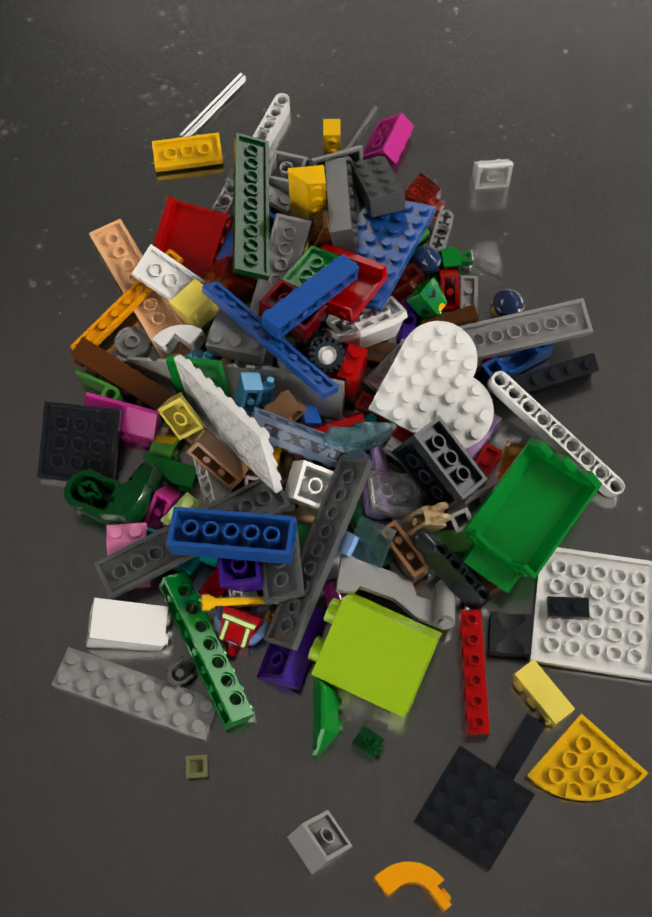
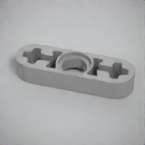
(440, 226)

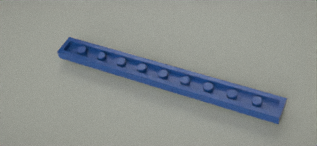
(281, 349)

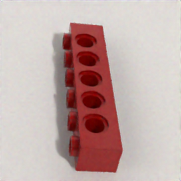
(473, 675)

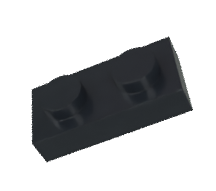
(568, 608)

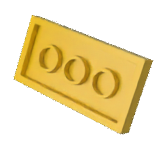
(187, 152)

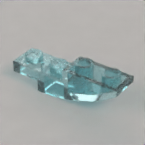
(359, 439)

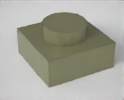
(196, 766)

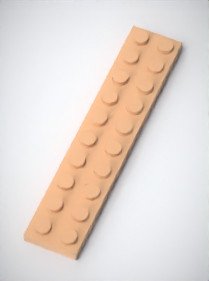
(121, 258)

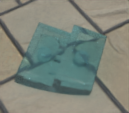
(373, 541)

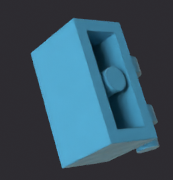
(252, 392)

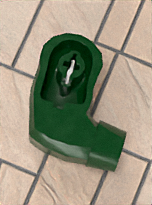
(110, 500)

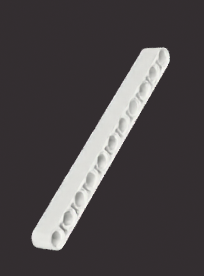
(267, 131)

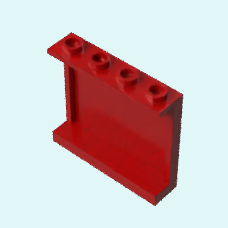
(192, 234)
(357, 295)

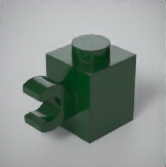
(368, 743)

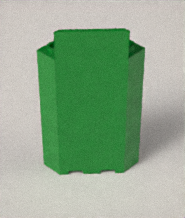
(527, 515)

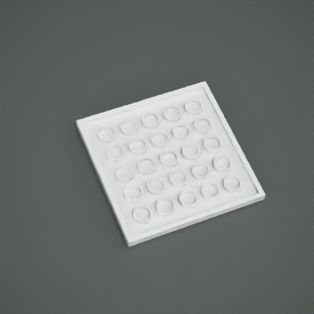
(620, 609)

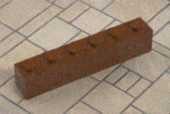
(119, 374)

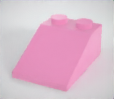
(123, 535)

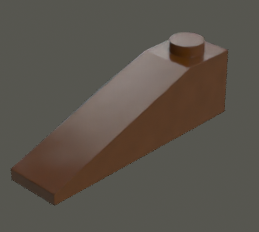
(319, 230)

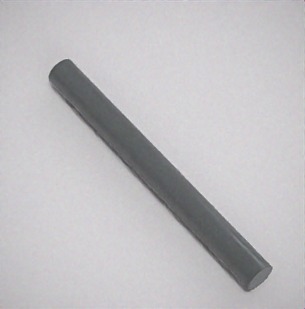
(361, 127)

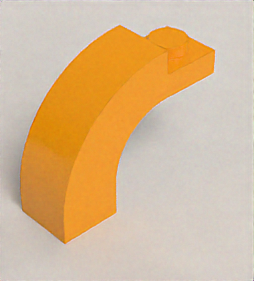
(413, 873)

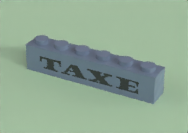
(300, 439)

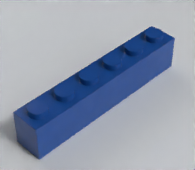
(309, 296)

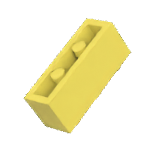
(542, 694)

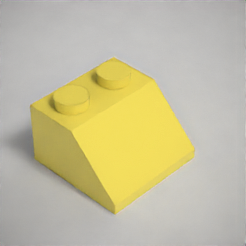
(193, 305)
(180, 416)

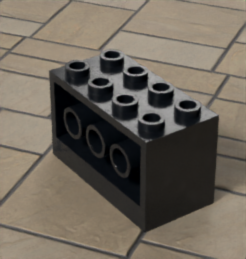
(439, 464)

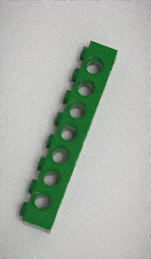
(230, 714)

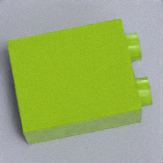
(373, 652)

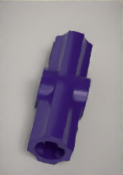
(406, 329)

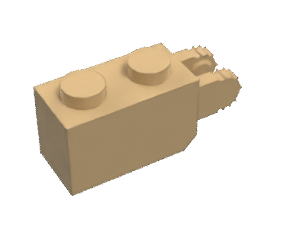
(426, 517)

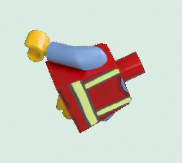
(239, 627)

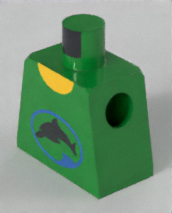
(428, 299)

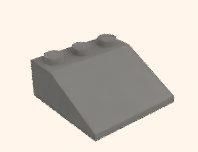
(232, 341)

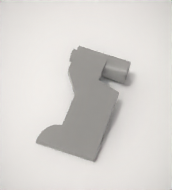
(357, 574)

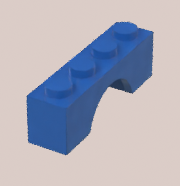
(516, 362)

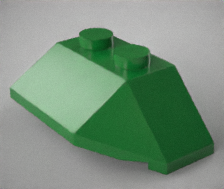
(325, 716)

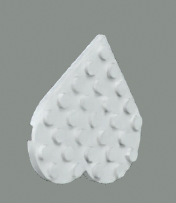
(436, 379)

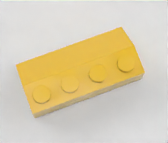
(307, 191)

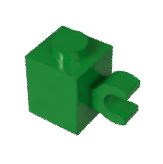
(453, 260)

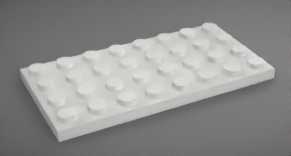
(230, 423)

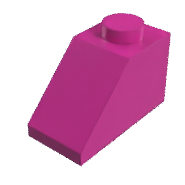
(160, 505)

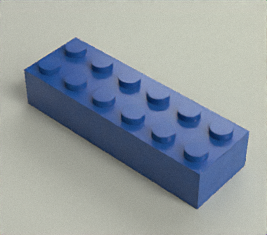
(232, 535)

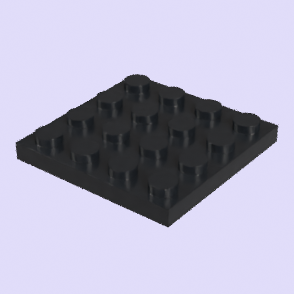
(77, 440)
(474, 807)

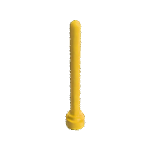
(209, 602)

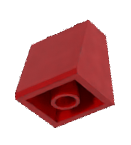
(352, 370)

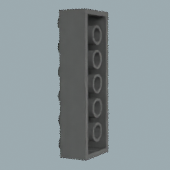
(341, 205)

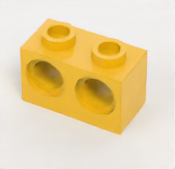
(331, 135)

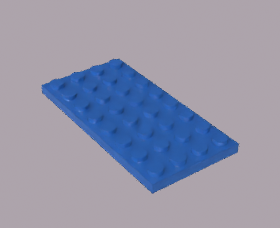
(392, 242)

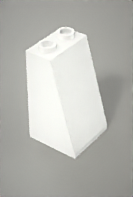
(127, 626)

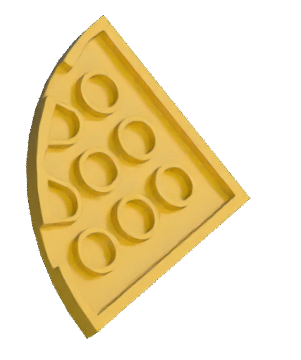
(586, 765)

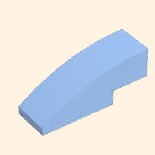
(348, 543)

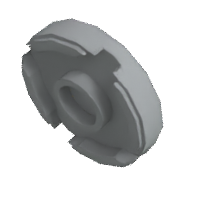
(132, 342)

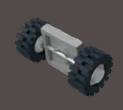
(324, 350)

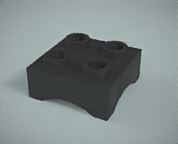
(510, 635)

